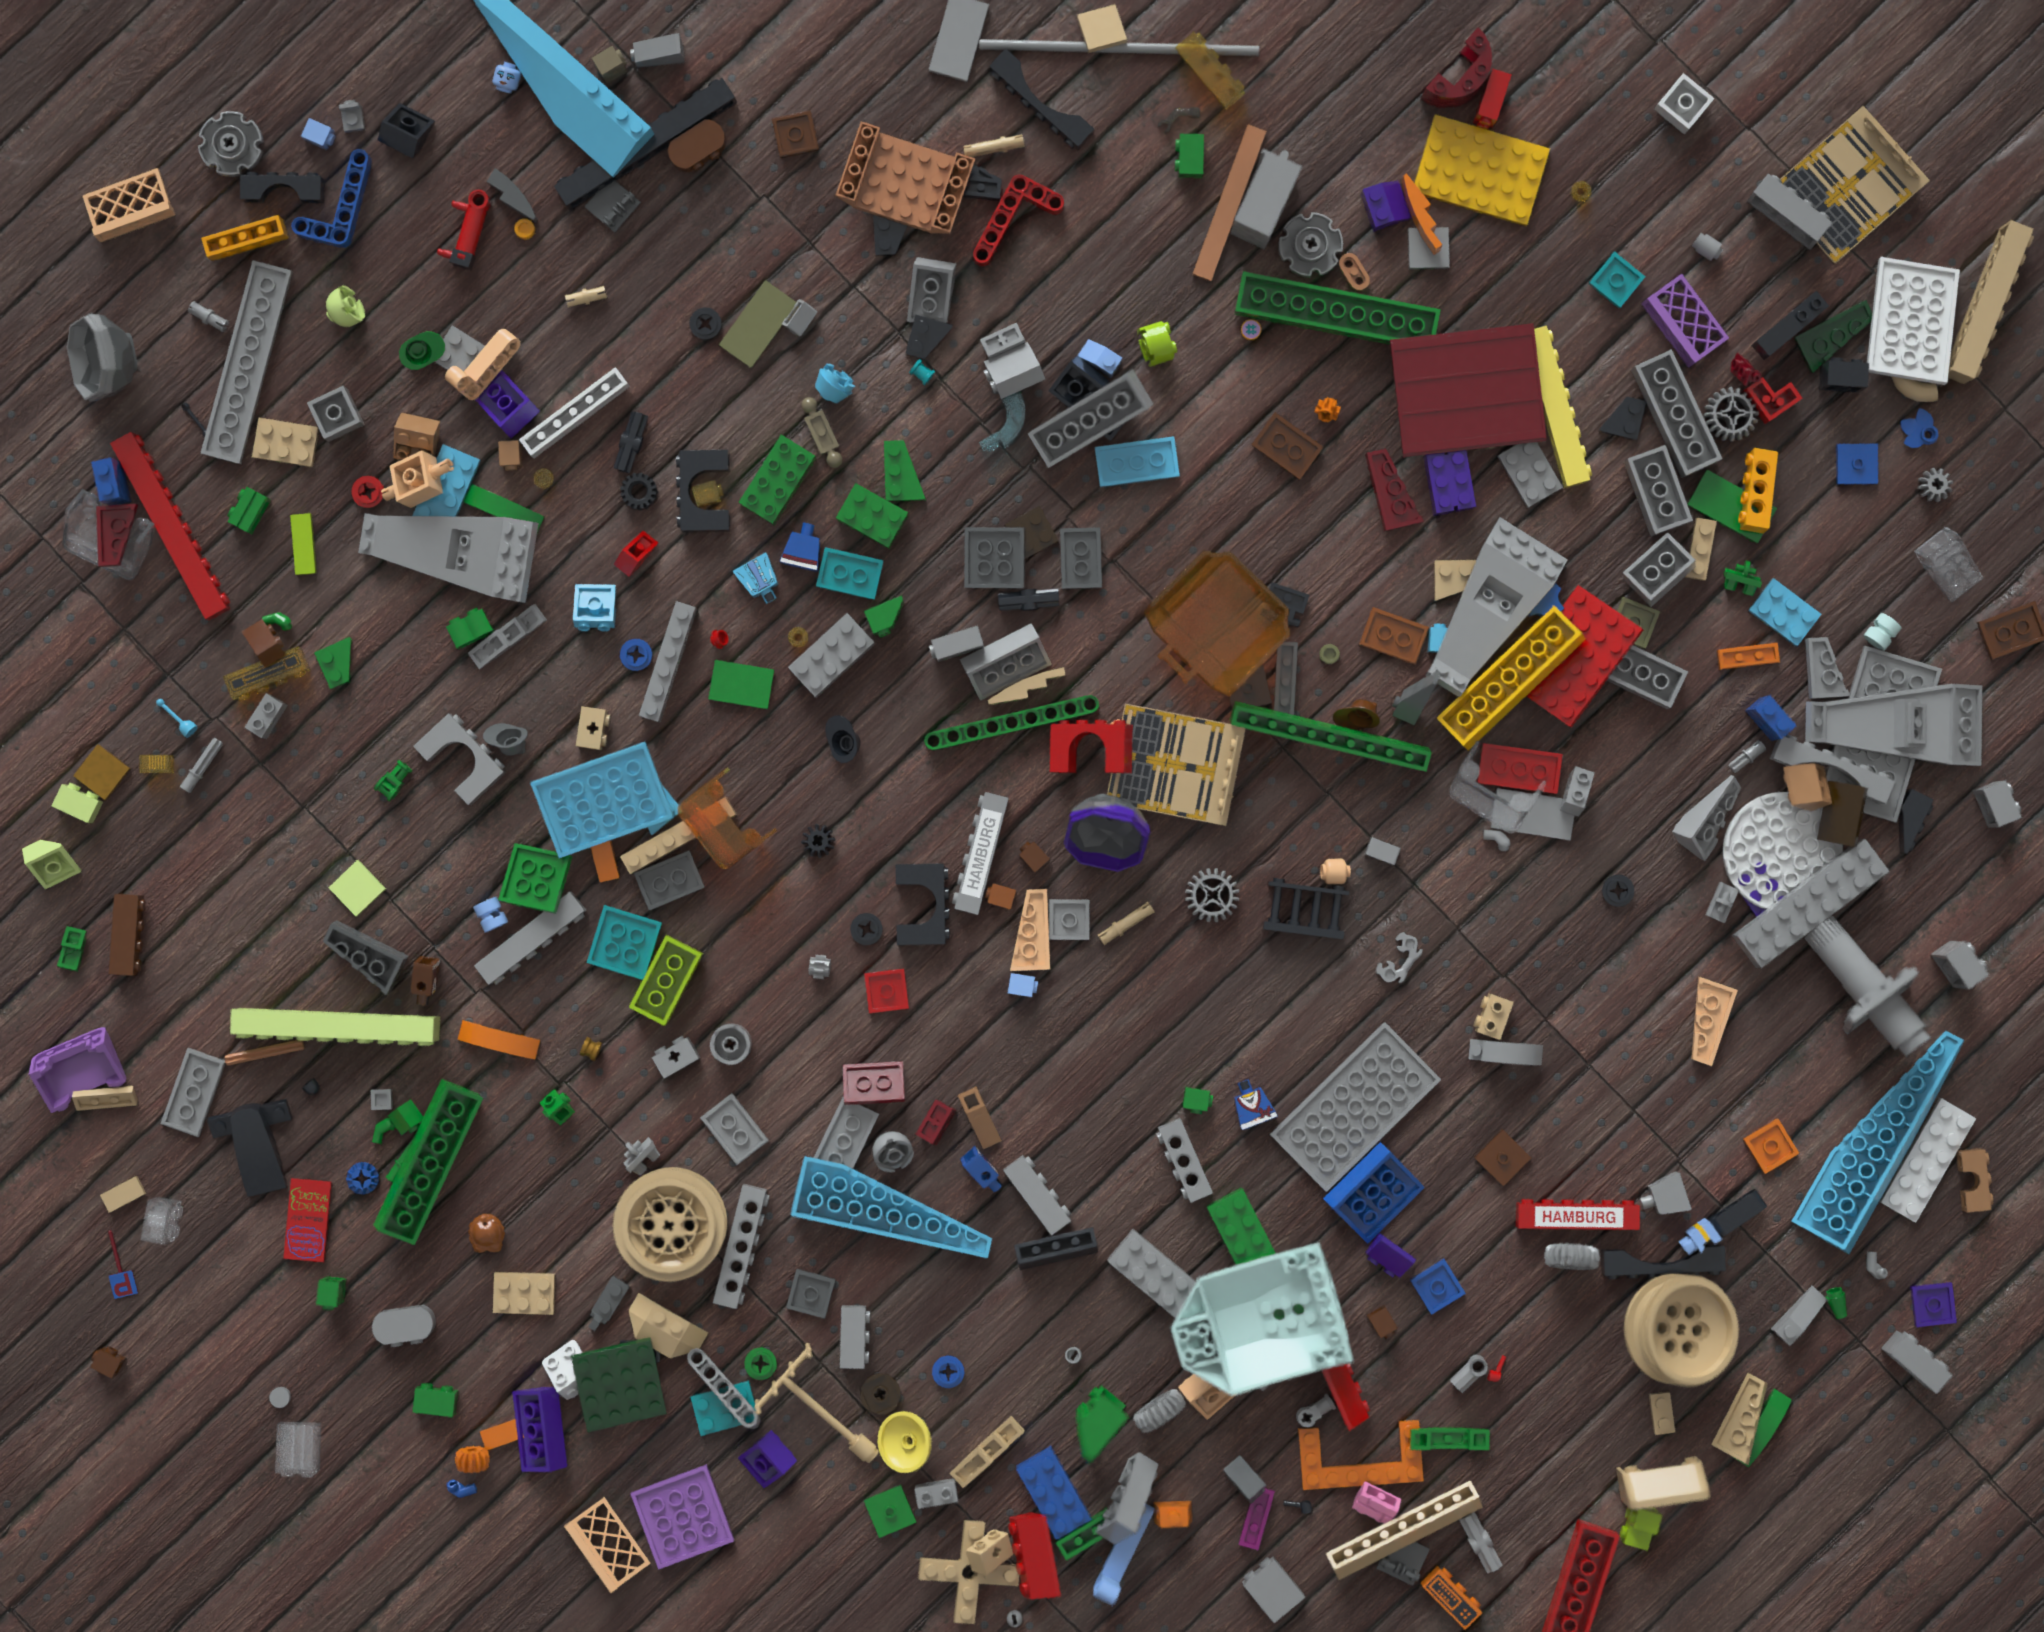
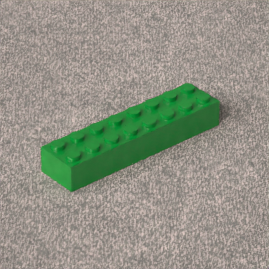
(428, 1161)
(1243, 1233)

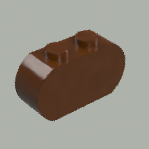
(697, 146)

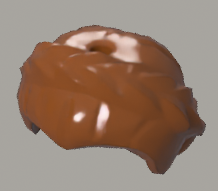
(488, 1236)

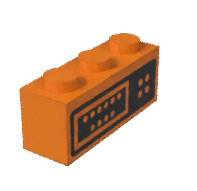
(1452, 1596)

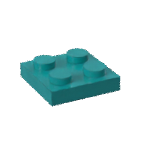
(1616, 280)

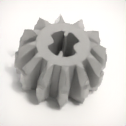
(1936, 477)

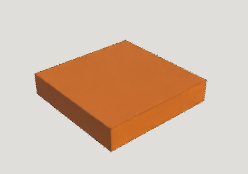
(1771, 1146)

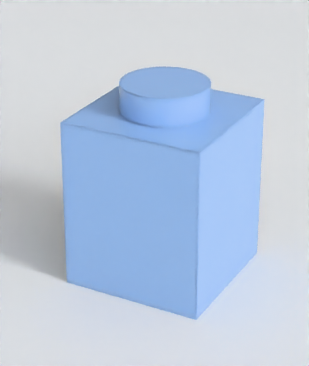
(318, 134)
(1022, 985)

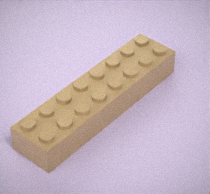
(1988, 301)

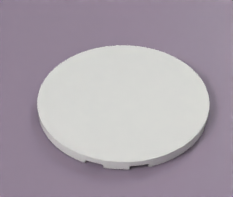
(1780, 838)

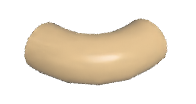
(1916, 390)

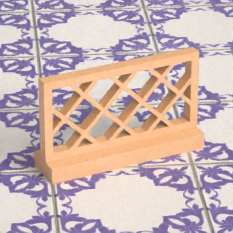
(136, 219)
(591, 1553)

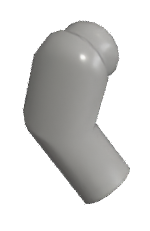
(1501, 839)
(1873, 1267)

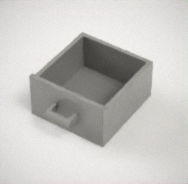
(1266, 198)

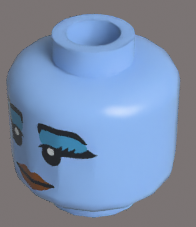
(506, 77)

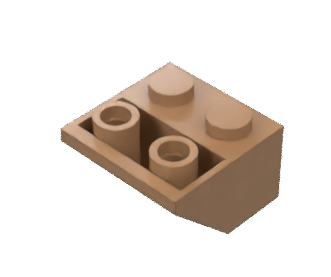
(415, 435)
(1807, 786)

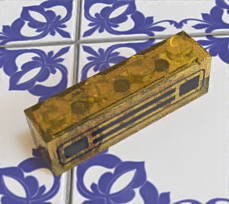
(258, 678)

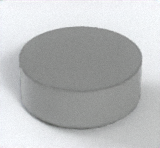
(280, 1397)

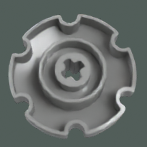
(227, 158)
(1295, 245)

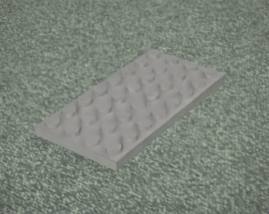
(1879, 674)
(1355, 1106)

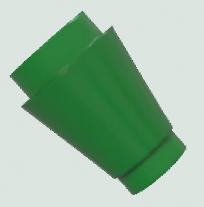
(1837, 1302)

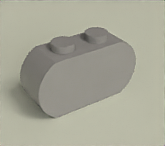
(404, 1325)

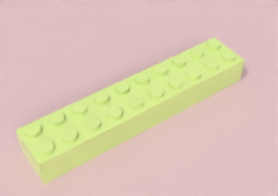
(339, 1025)

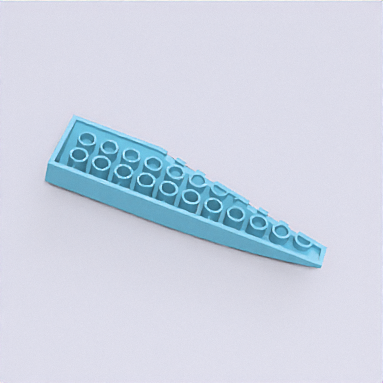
(1870, 1155)

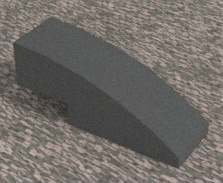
(511, 195)

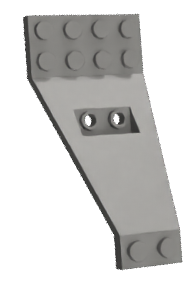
(471, 552)
(1920, 724)

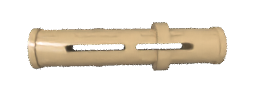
(994, 146)
(1118, 928)

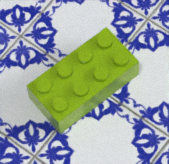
(666, 980)

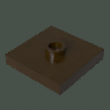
(1253, 690)

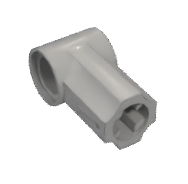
(1467, 1374)

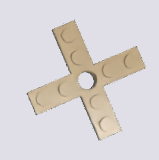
(966, 1587)

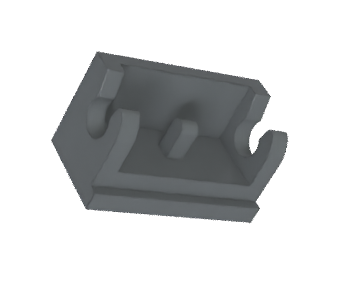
(1245, 1479)

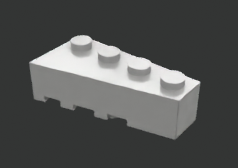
(1129, 1499)

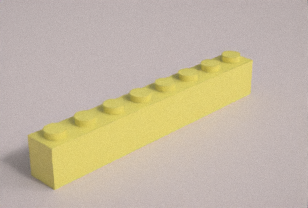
(1559, 414)

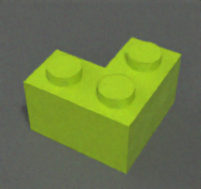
(1640, 1527)

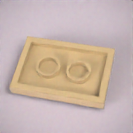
(285, 442)
(524, 1293)

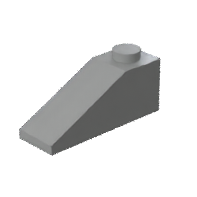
(1799, 1316)

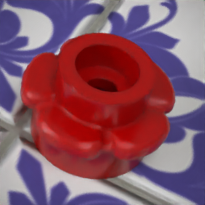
(719, 638)

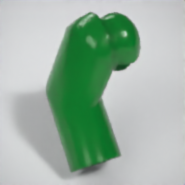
(280, 619)
(380, 1128)

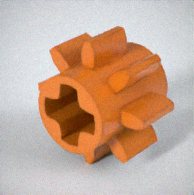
(1327, 409)

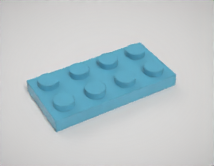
(1137, 461)
(454, 484)

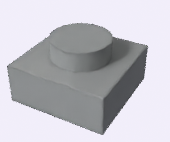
(381, 1099)

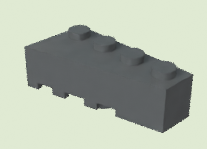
(371, 957)

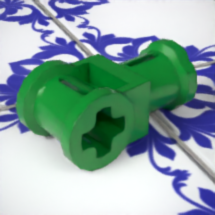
(393, 780)

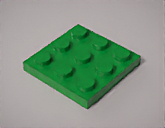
(535, 878)

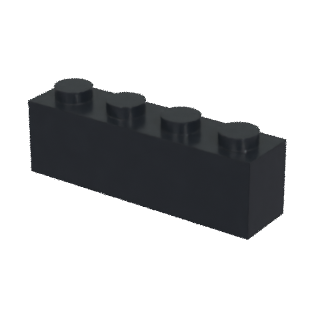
(1056, 1248)

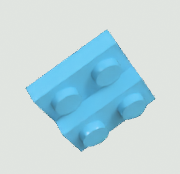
(594, 607)

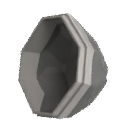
(100, 357)

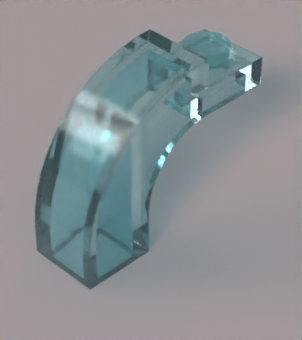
(1011, 430)

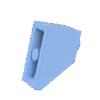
(1100, 357)

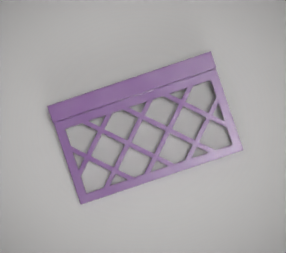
(1674, 332)

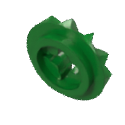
(767, 1370)

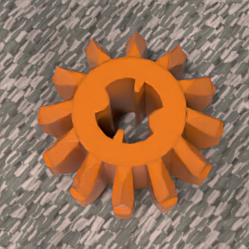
(472, 1459)

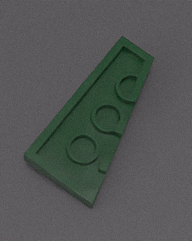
(1827, 337)

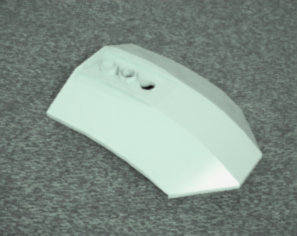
(1230, 1327)

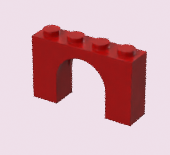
(1067, 736)

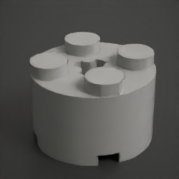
(727, 1054)

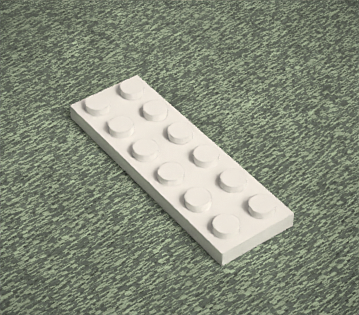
(1927, 1160)

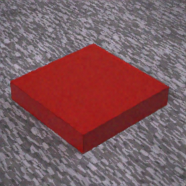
(886, 990)

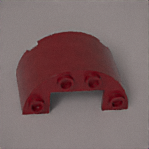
(1443, 94)

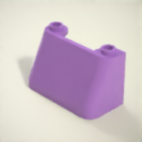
(76, 1066)

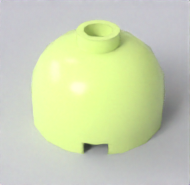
(343, 307)

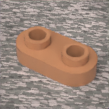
(1354, 272)

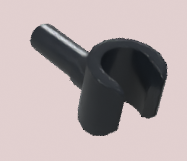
(1304, 1505)

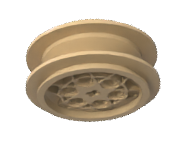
(702, 1206)

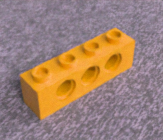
(245, 238)
(1767, 462)

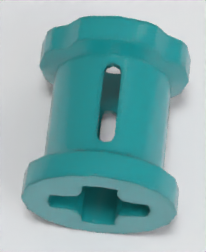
(922, 372)

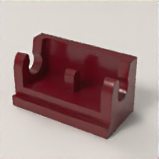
(936, 1122)

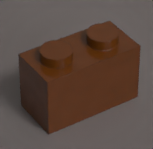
(263, 642)

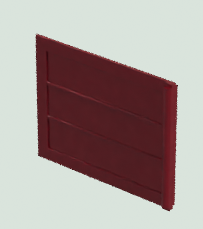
(1468, 390)

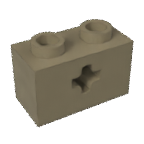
(610, 64)

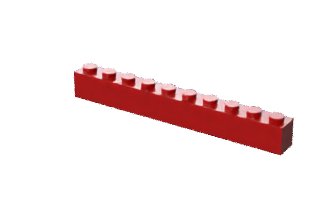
(170, 525)

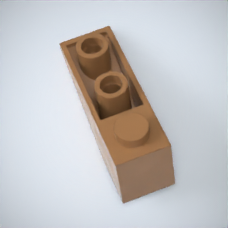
(979, 1117)

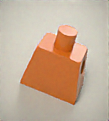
(1173, 1513)

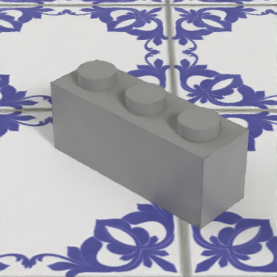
(854, 1336)

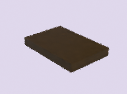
(1843, 818)

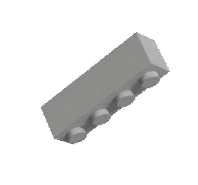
(1037, 1195)

